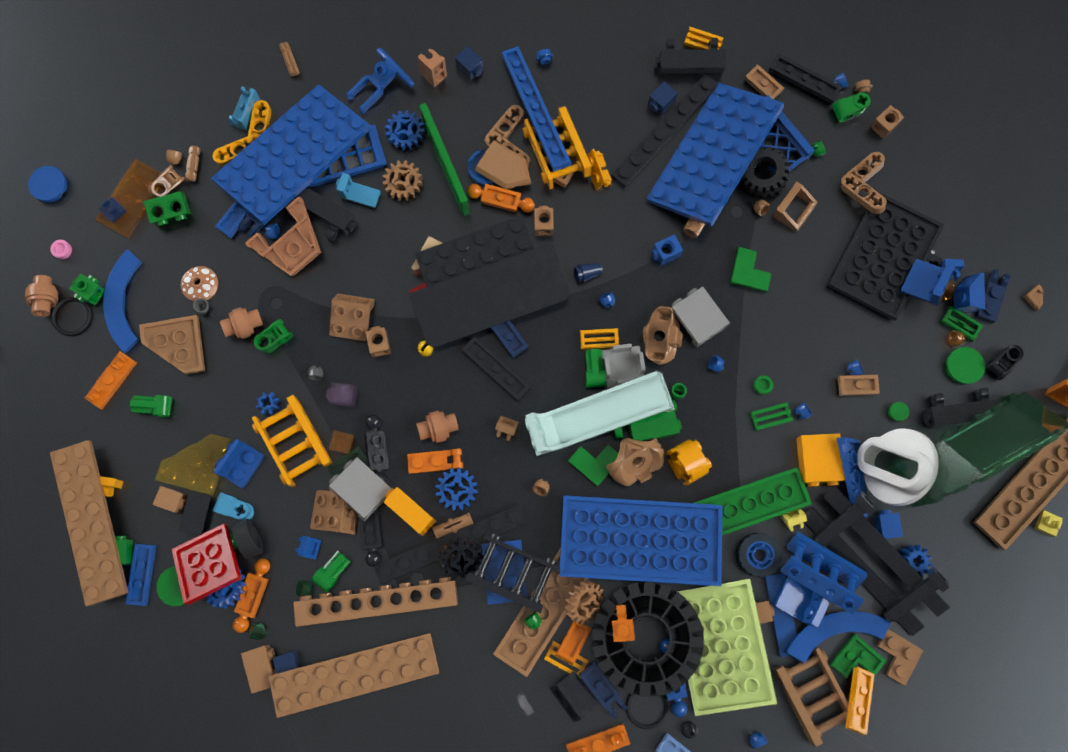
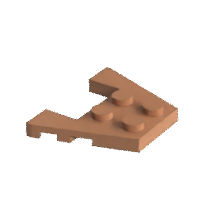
(295, 247)

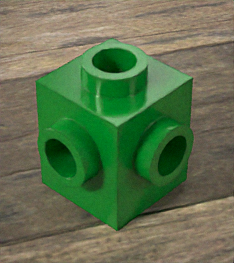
(87, 289)

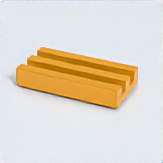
(702, 37)
(598, 339)
(563, 667)

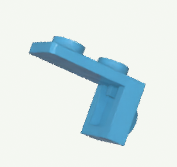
(356, 192)

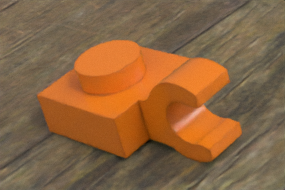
(622, 628)

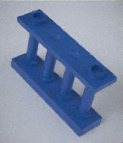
(830, 563)

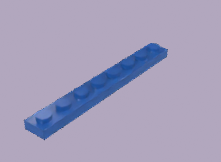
(536, 109)

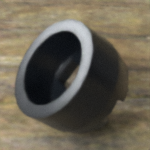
(685, 732)

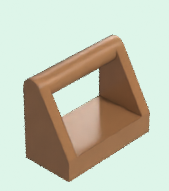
(780, 214)

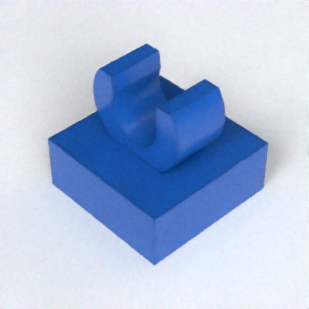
(959, 265)
(308, 547)

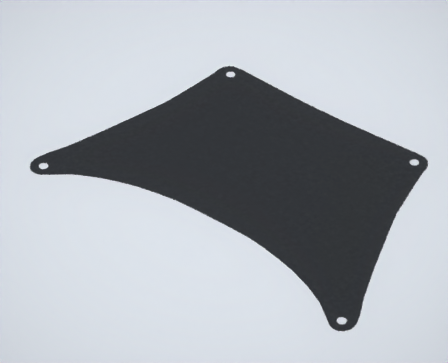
(410, 386)

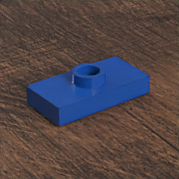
(231, 220)

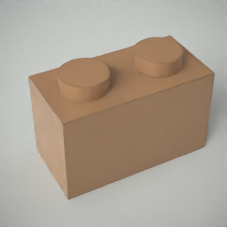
(259, 667)

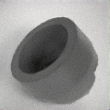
(205, 304)
(315, 374)

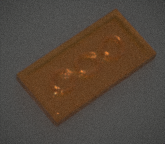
(130, 194)

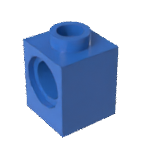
(670, 243)
(888, 524)

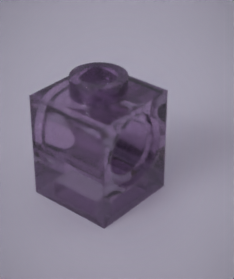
(341, 394)

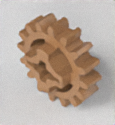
(397, 186)
(584, 602)

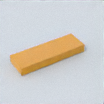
(859, 701)

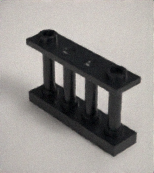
(497, 584)

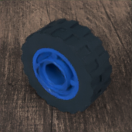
(770, 560)

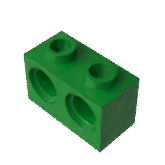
(166, 203)

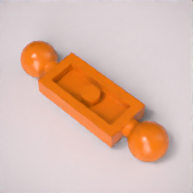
(500, 198)
(253, 595)

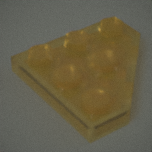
(195, 465)

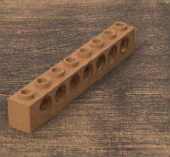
(305, 615)

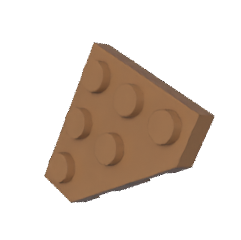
(176, 342)

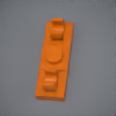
(110, 380)
(602, 741)

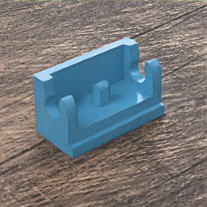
(243, 111)

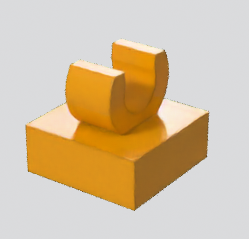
(109, 485)

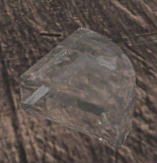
(524, 703)

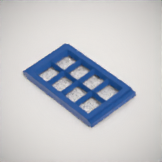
(358, 159)

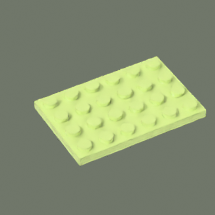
(734, 656)

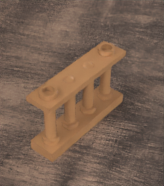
(795, 694)

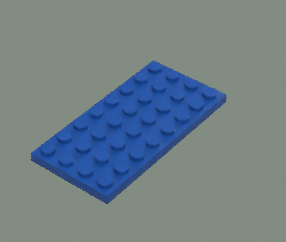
(715, 153)
(291, 154)
(641, 541)

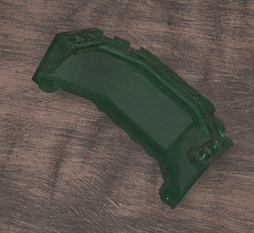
(987, 445)

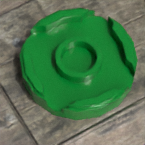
(965, 365)
(169, 588)

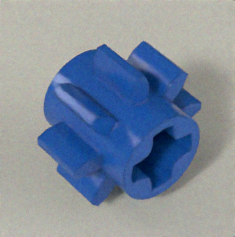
(266, 408)

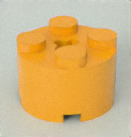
(688, 461)

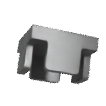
(622, 364)

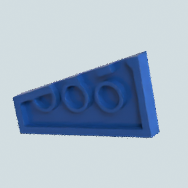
(853, 475)

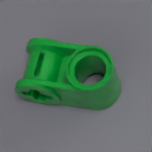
(851, 106)
(273, 336)

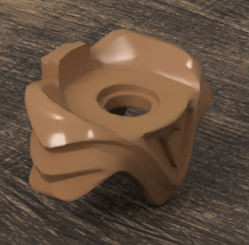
(666, 322)
(636, 461)

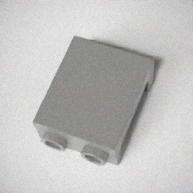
(699, 316)
(359, 488)

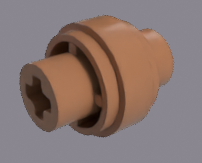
(41, 295)
(241, 323)
(437, 426)

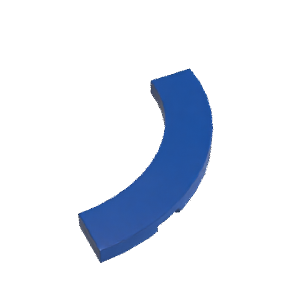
(115, 301)
(834, 624)

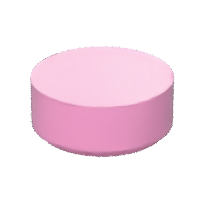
(61, 249)

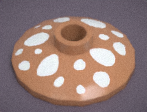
(205, 289)

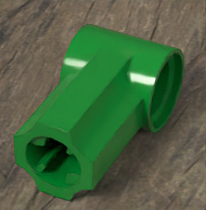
(595, 373)
(157, 405)
(327, 575)

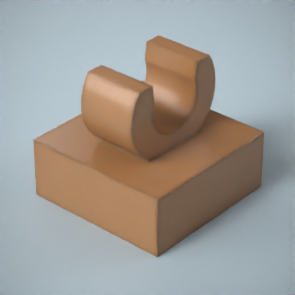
(507, 426)

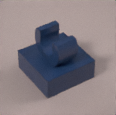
(112, 209)

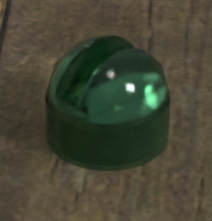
(303, 588)
(257, 631)

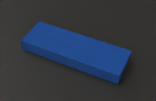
(140, 574)

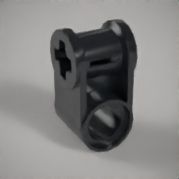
(1002, 363)

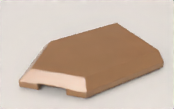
(503, 167)

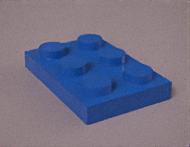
(512, 573)

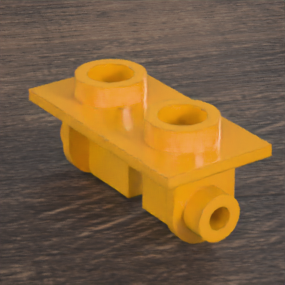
(598, 176)

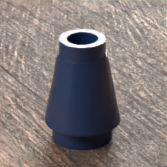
(587, 271)

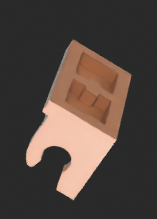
(432, 69)

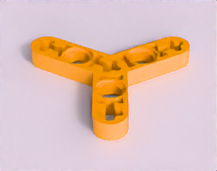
(252, 135)

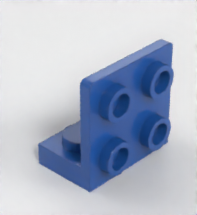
(928, 281)
(239, 463)
(801, 603)

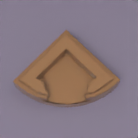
(1035, 297)

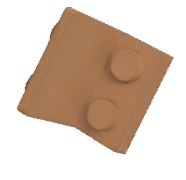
(350, 316)
(333, 514)

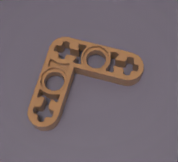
(501, 137)
(860, 185)

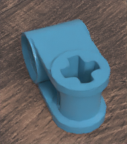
(231, 507)

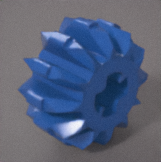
(919, 555)

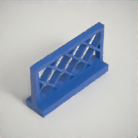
(794, 138)

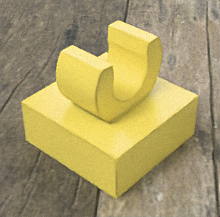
(793, 518)
(1048, 523)

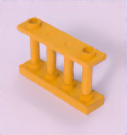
(575, 148)
(311, 440)

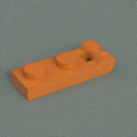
(434, 461)

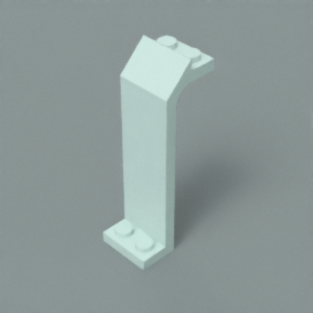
(599, 413)

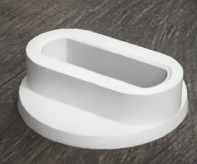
(890, 487)

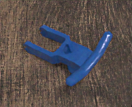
(383, 74)

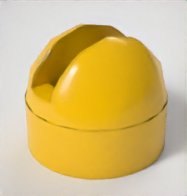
(427, 351)

